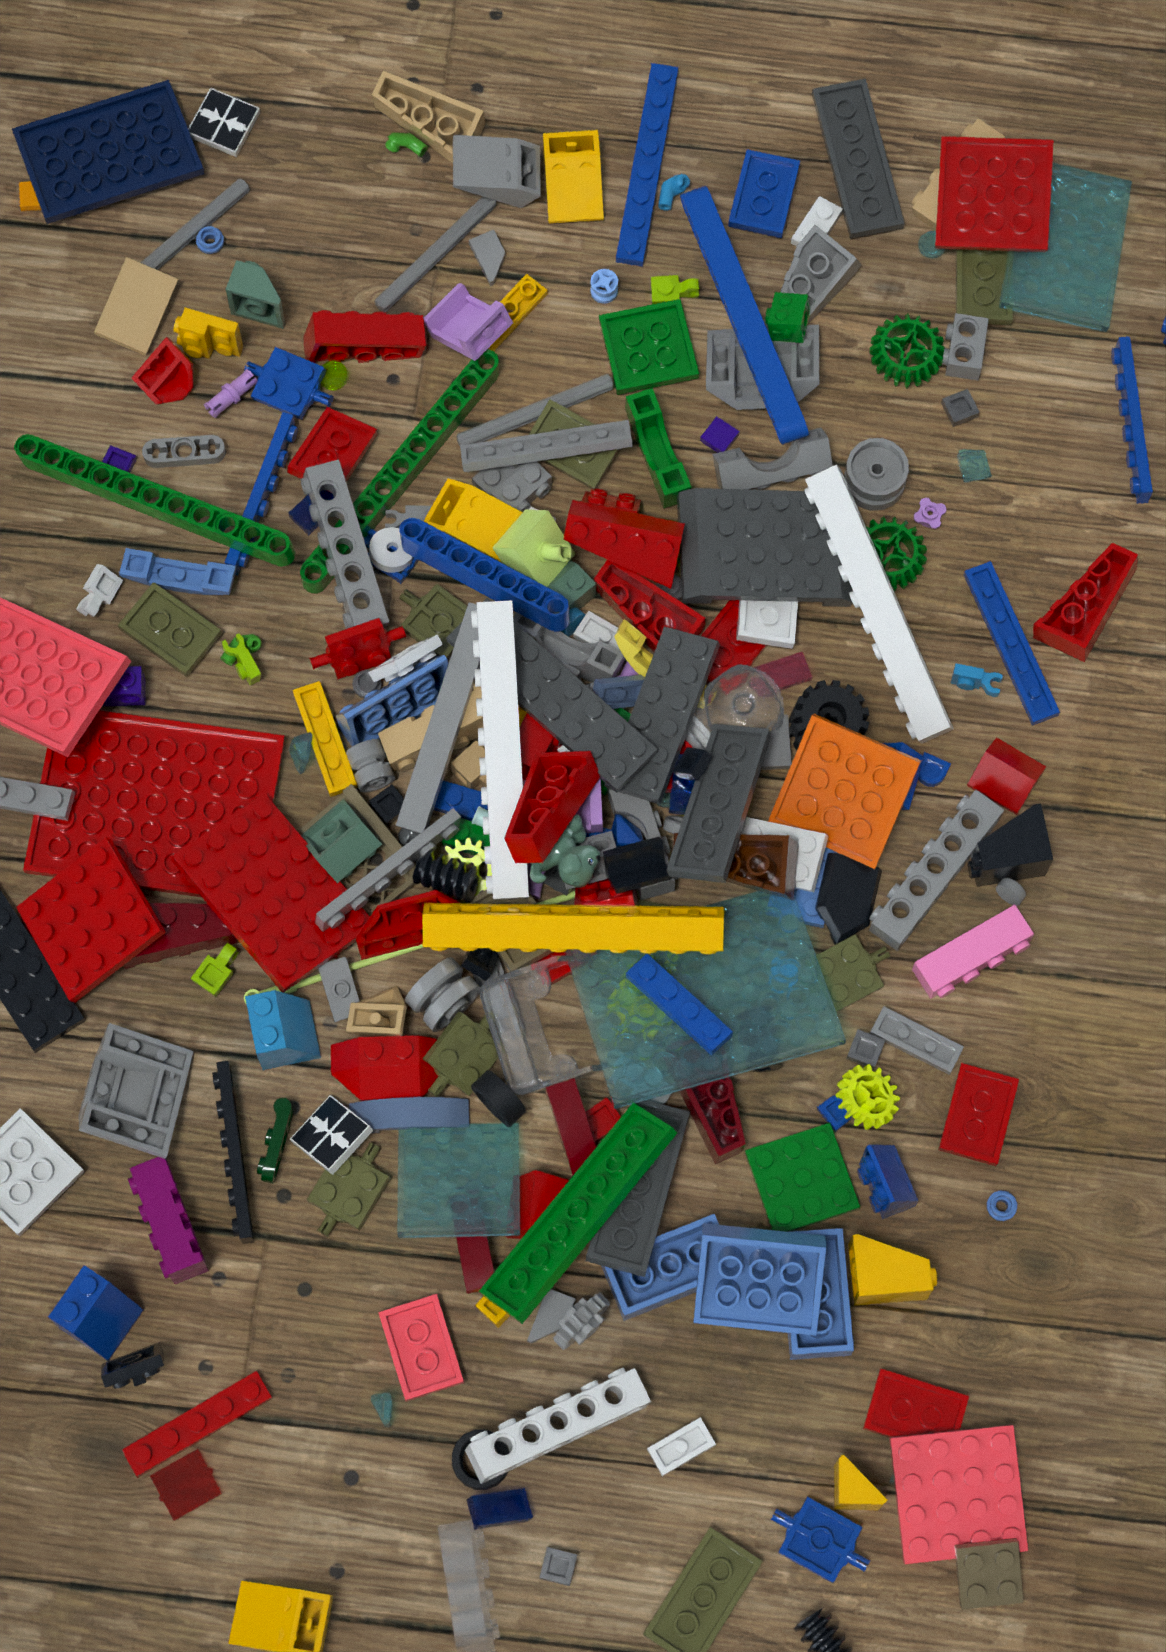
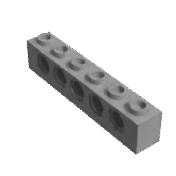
(331, 478)
(896, 930)

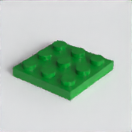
(648, 346)
(802, 1179)

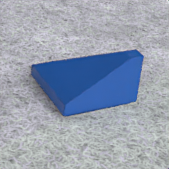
(625, 832)

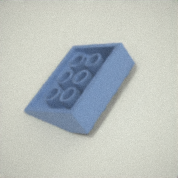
(398, 700)
(760, 1279)

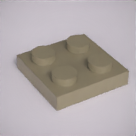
(989, 1573)

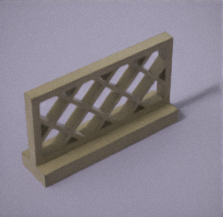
(381, 831)

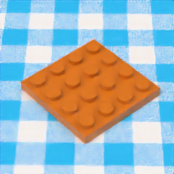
(845, 789)

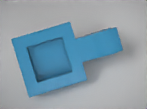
(972, 677)

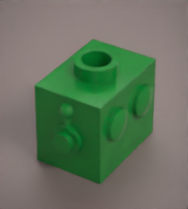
(788, 317)

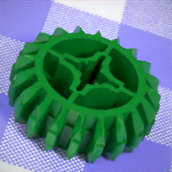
(887, 341)
(898, 558)

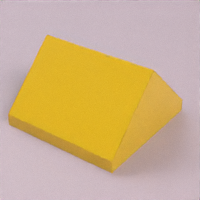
(853, 1489)

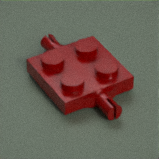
(357, 648)

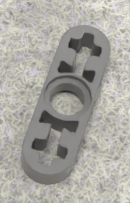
(203, 441)

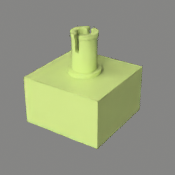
(535, 547)

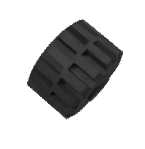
(830, 703)

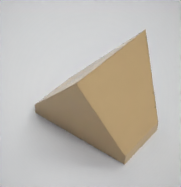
(378, 1015)

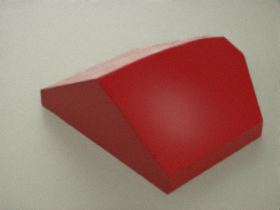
(165, 374)

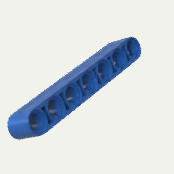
(496, 578)

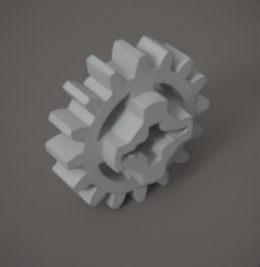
(581, 1321)

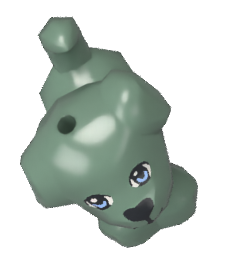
(574, 862)

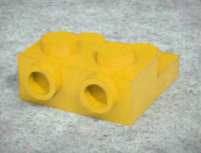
(203, 332)

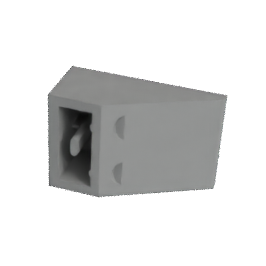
(497, 168)

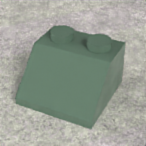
(253, 295)
(574, 585)
(340, 841)

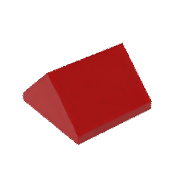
(1006, 775)
(536, 1194)

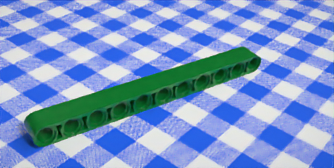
(412, 461)
(163, 508)

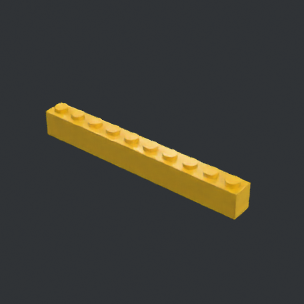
(573, 927)

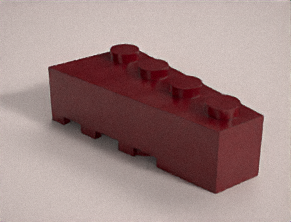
(187, 929)
(716, 1118)

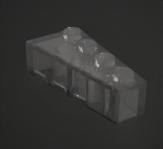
(466, 1587)

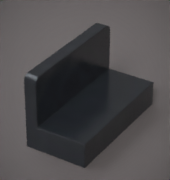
(636, 865)

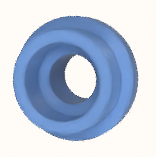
(209, 233)
(1008, 1199)

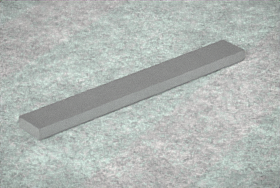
(442, 730)

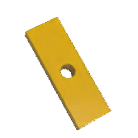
(522, 301)

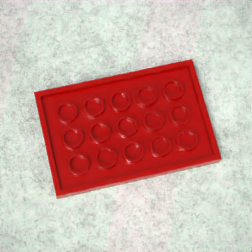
(269, 891)

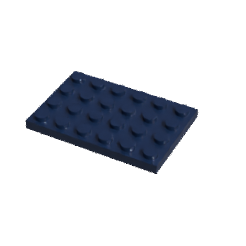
(107, 151)

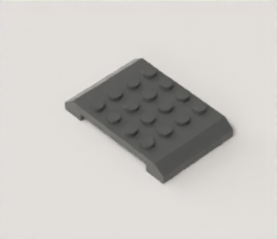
(756, 548)

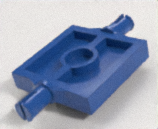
(289, 383)
(820, 1540)

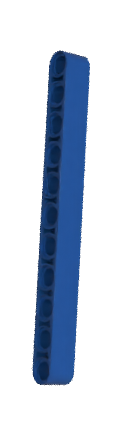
(744, 315)

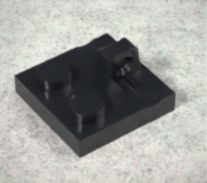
(134, 1365)

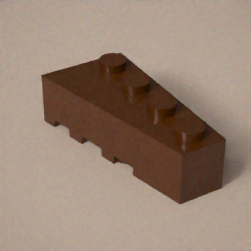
(764, 864)

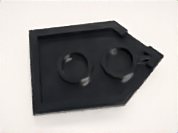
(846, 896)

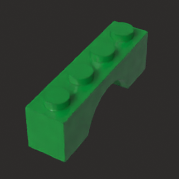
(654, 444)

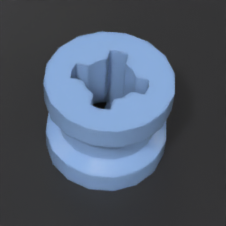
(606, 279)

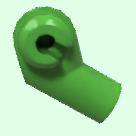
(407, 140)
(251, 643)

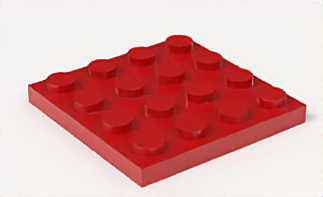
(994, 194)
(90, 919)

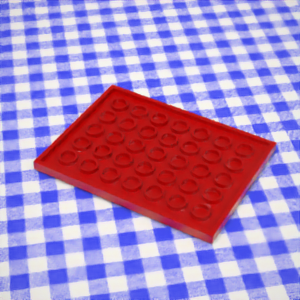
(150, 792)

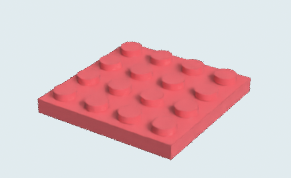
(956, 1491)

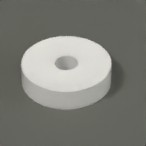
(384, 559)

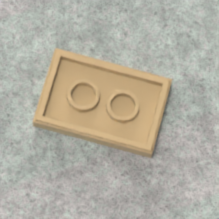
(136, 306)

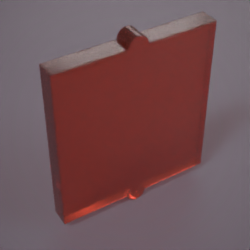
(185, 1485)

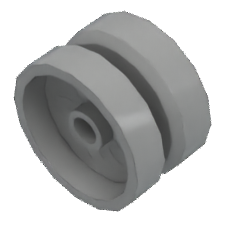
(876, 473)
(442, 994)

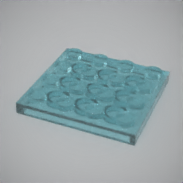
(459, 1181)

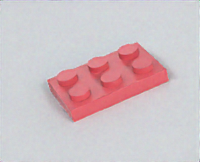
(421, 1347)

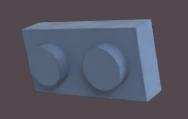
(619, 691)

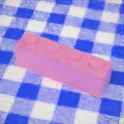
(972, 952)

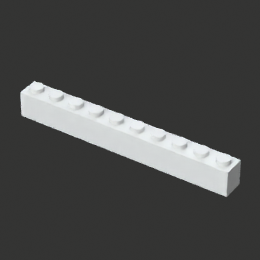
(879, 605)
(501, 743)

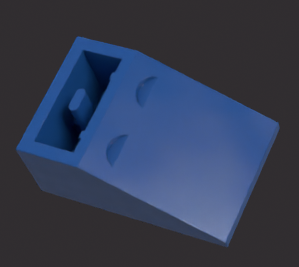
(887, 1180)

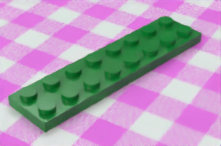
(577, 1212)

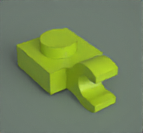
(668, 288)
(245, 664)
(213, 973)

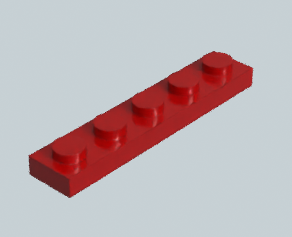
(196, 1424)

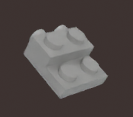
(515, 484)

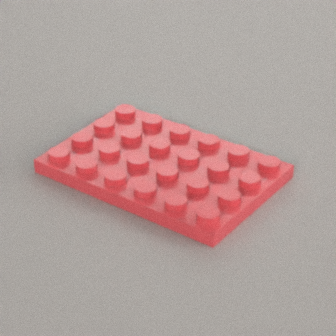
(52, 678)

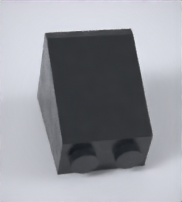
(1013, 851)

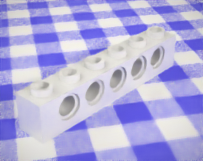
(490, 1464)

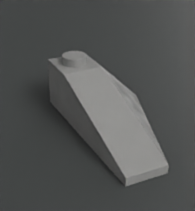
(819, 269)

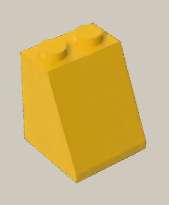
(887, 1273)

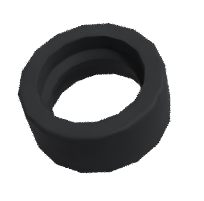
(498, 1098)
(457, 1462)

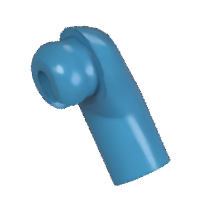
(670, 189)

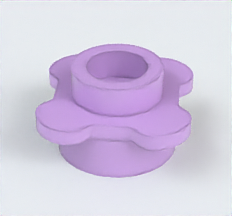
(930, 521)

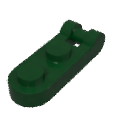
(276, 1140)

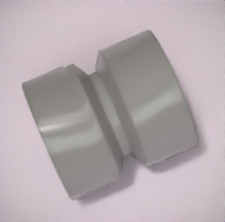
(368, 761)

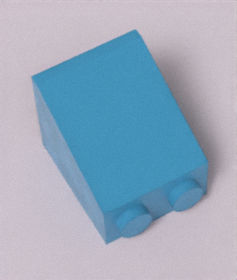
(282, 1029)

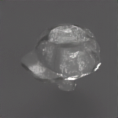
(739, 699)

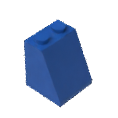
(95, 1313)

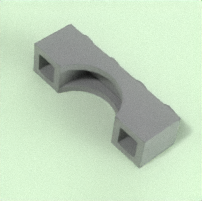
(804, 457)
(592, 659)
(641, 815)

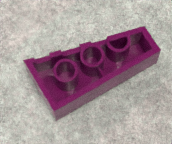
(168, 1219)

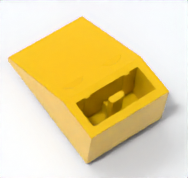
(573, 176)
(471, 516)
(280, 1618)

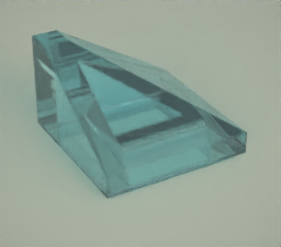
(973, 465)
(300, 751)
(383, 1407)

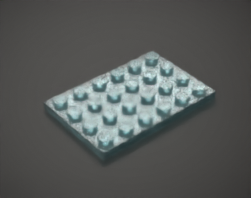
(1083, 256)

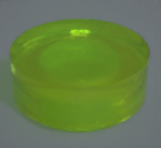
(335, 375)

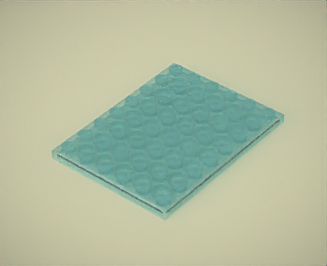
(759, 986)

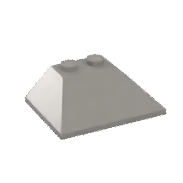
(731, 377)
(135, 1090)

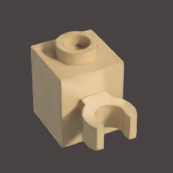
(467, 766)

